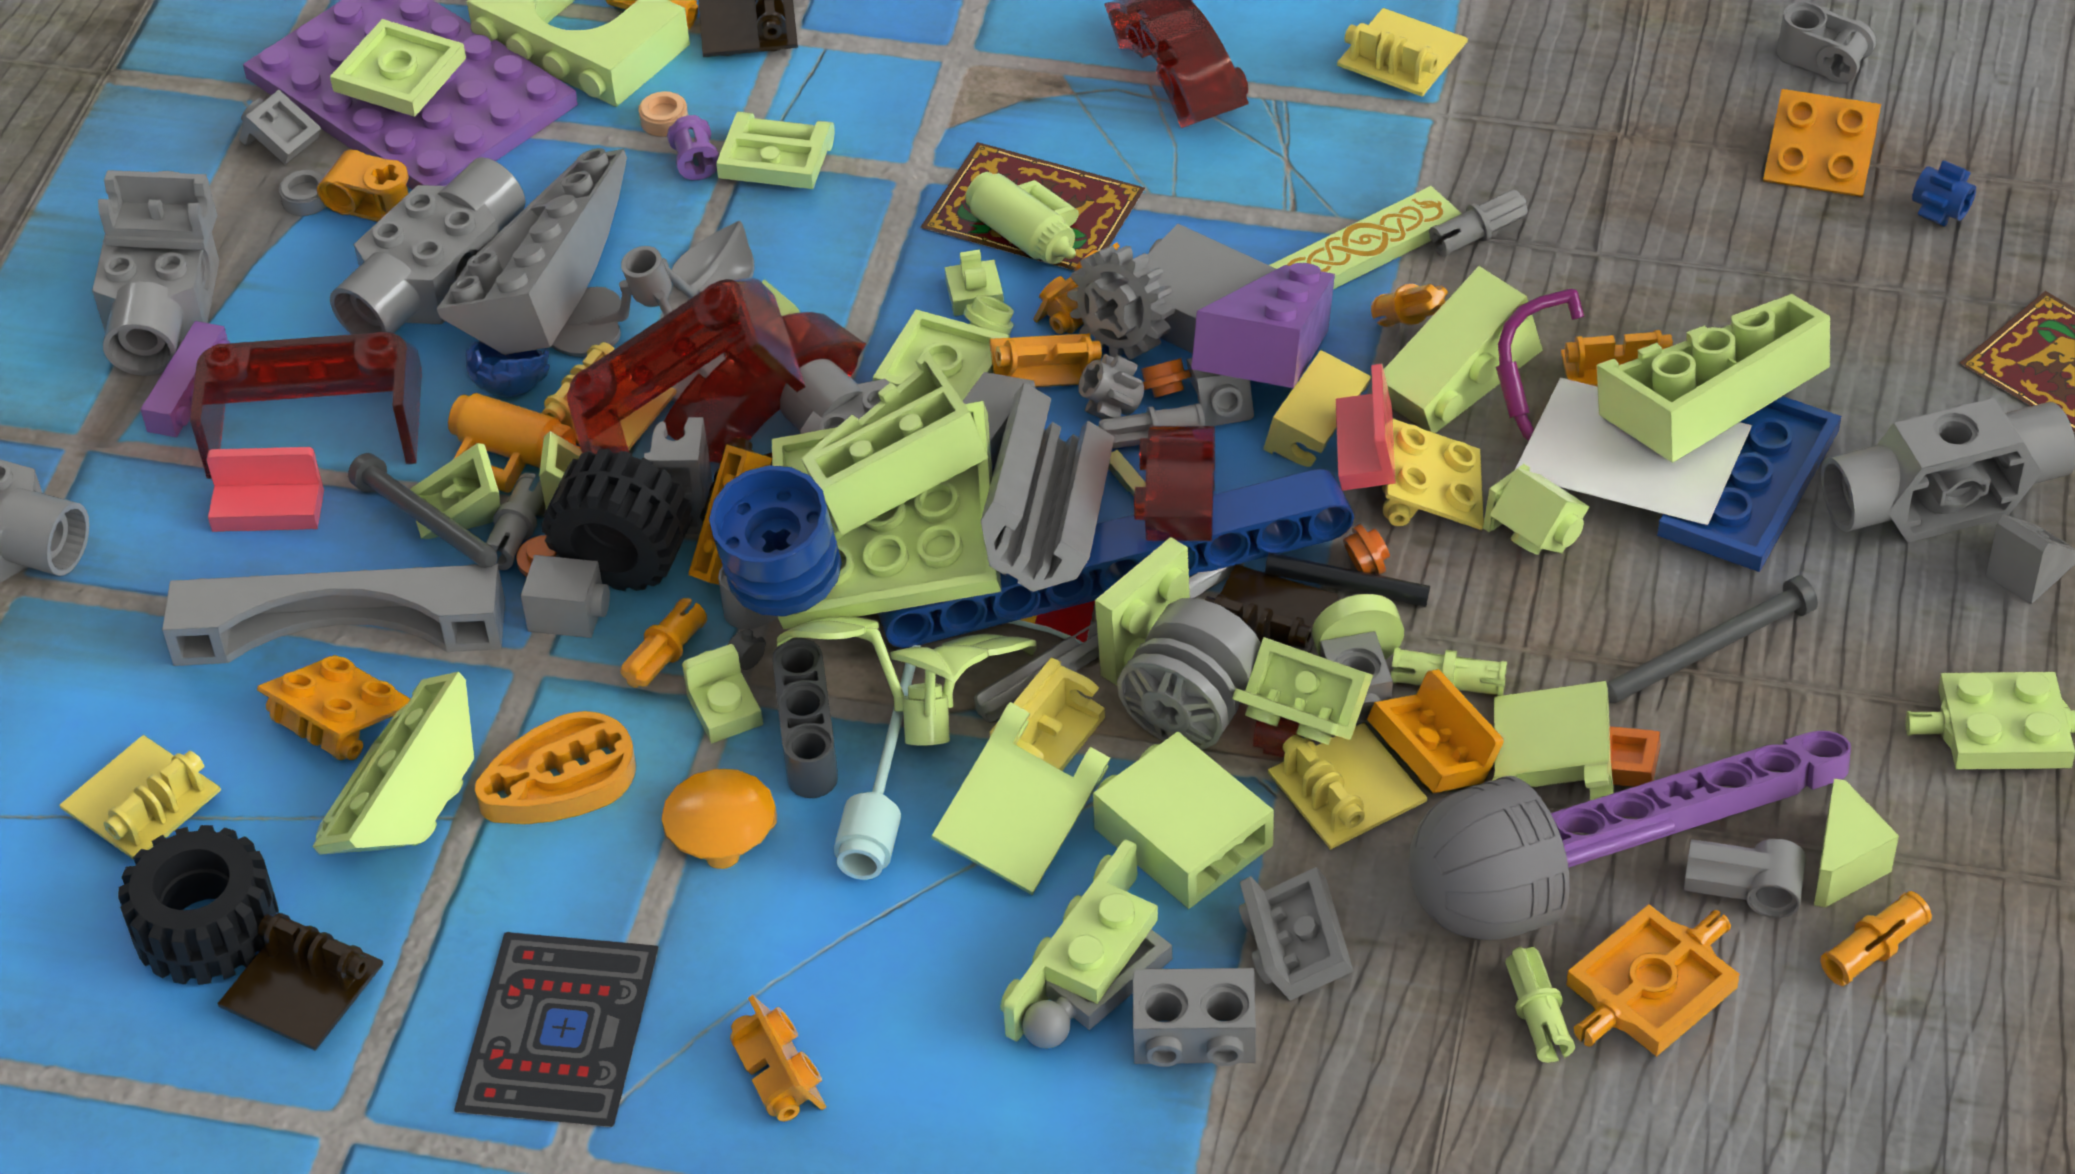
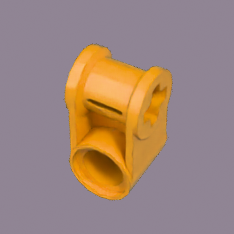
(363, 185)

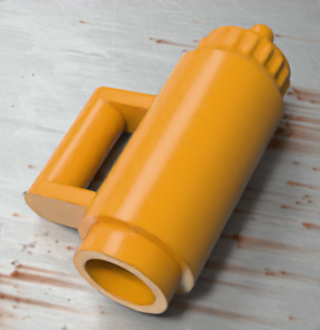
(504, 431)

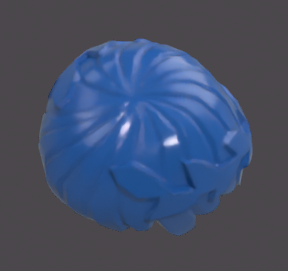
(508, 373)

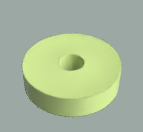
(1361, 615)

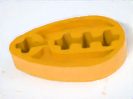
(579, 789)

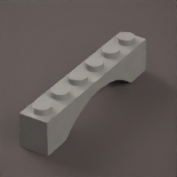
(229, 616)

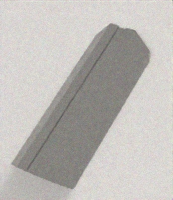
(1044, 495)

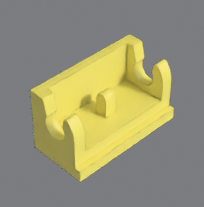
(1310, 408)
(1058, 714)

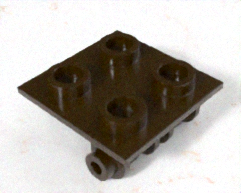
(746, 26)
(1274, 605)
(299, 981)

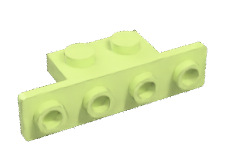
(1092, 942)

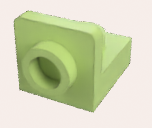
(720, 693)

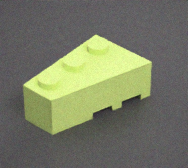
(1457, 352)
(896, 449)

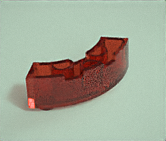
(1188, 55)
(747, 391)
(1178, 483)

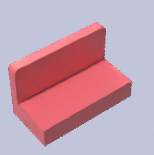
(1366, 436)
(264, 489)

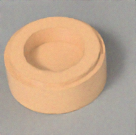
(661, 111)

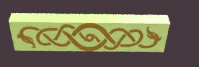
(1376, 237)

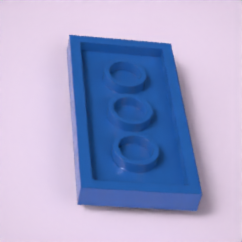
(1764, 486)

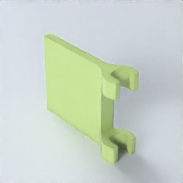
(1556, 737)
(1017, 806)

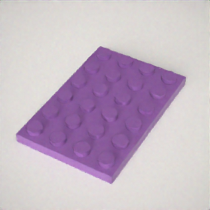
(478, 112)

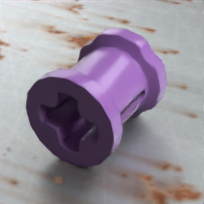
(705, 152)

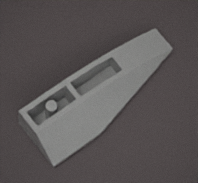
(539, 264)

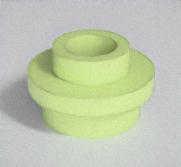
(990, 314)

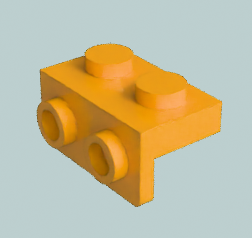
(1438, 734)

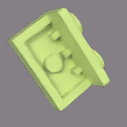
(1306, 690)

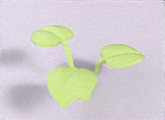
(926, 704)

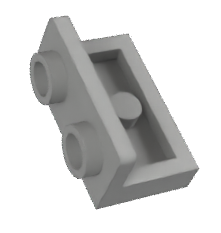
(1295, 933)

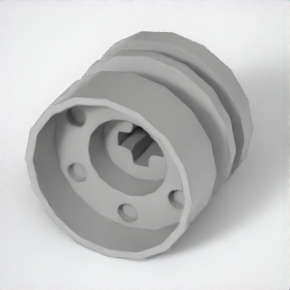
(1189, 672)

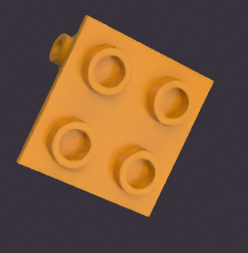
(1822, 142)
(331, 704)

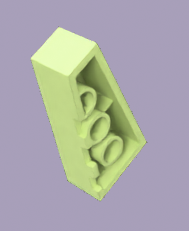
(1716, 377)

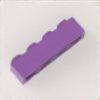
(171, 399)

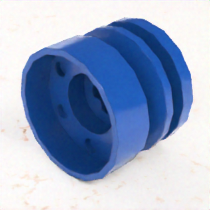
(775, 540)

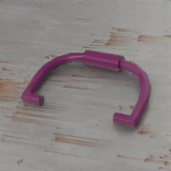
(1508, 370)

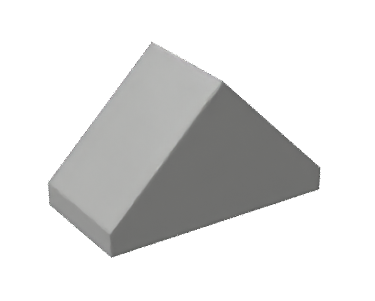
(2027, 558)

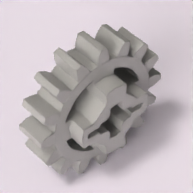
(1121, 301)

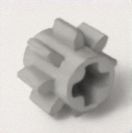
(1111, 387)

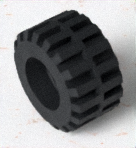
(619, 515)
(190, 870)

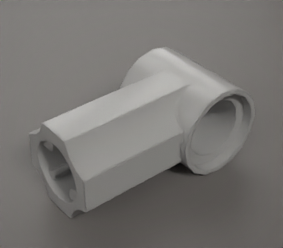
(1763, 875)

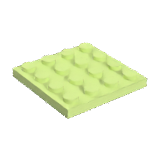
(916, 551)

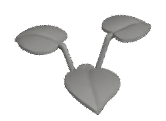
(650, 282)

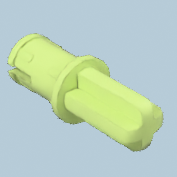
(1539, 1004)

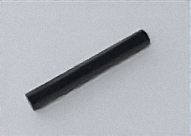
(1347, 579)

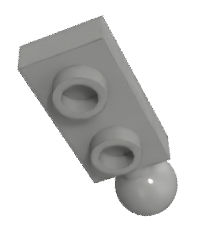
(1048, 1021)

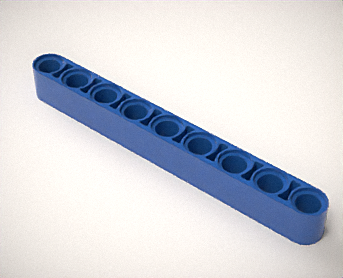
(1246, 527)

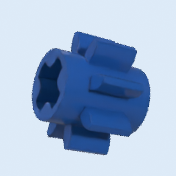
(1944, 193)

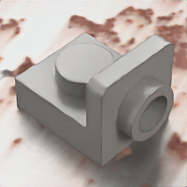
(278, 126)
(1222, 397)

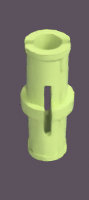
(1463, 672)

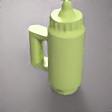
(1025, 215)

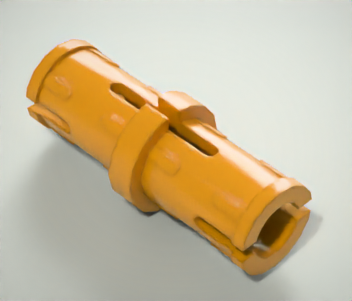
(1875, 938)

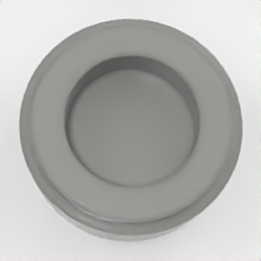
(300, 194)

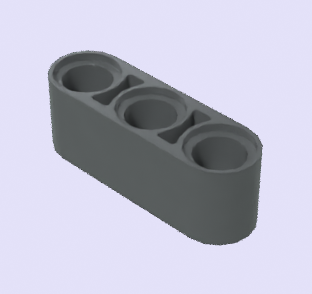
(805, 718)

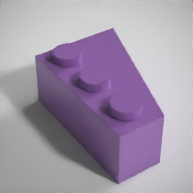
(1266, 326)

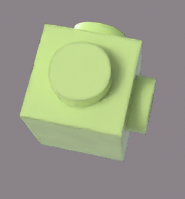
(1539, 513)

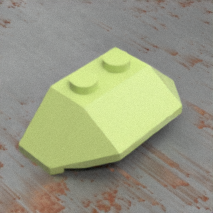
(405, 773)

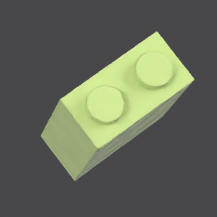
(1185, 817)

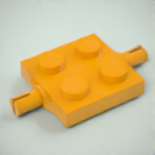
(1652, 979)

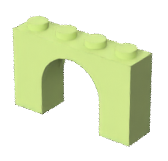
(600, 61)

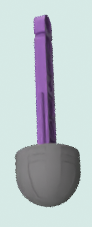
(1500, 862)

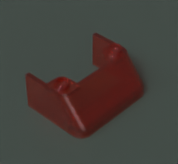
(674, 350)
(306, 370)

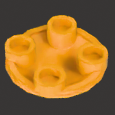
(719, 815)

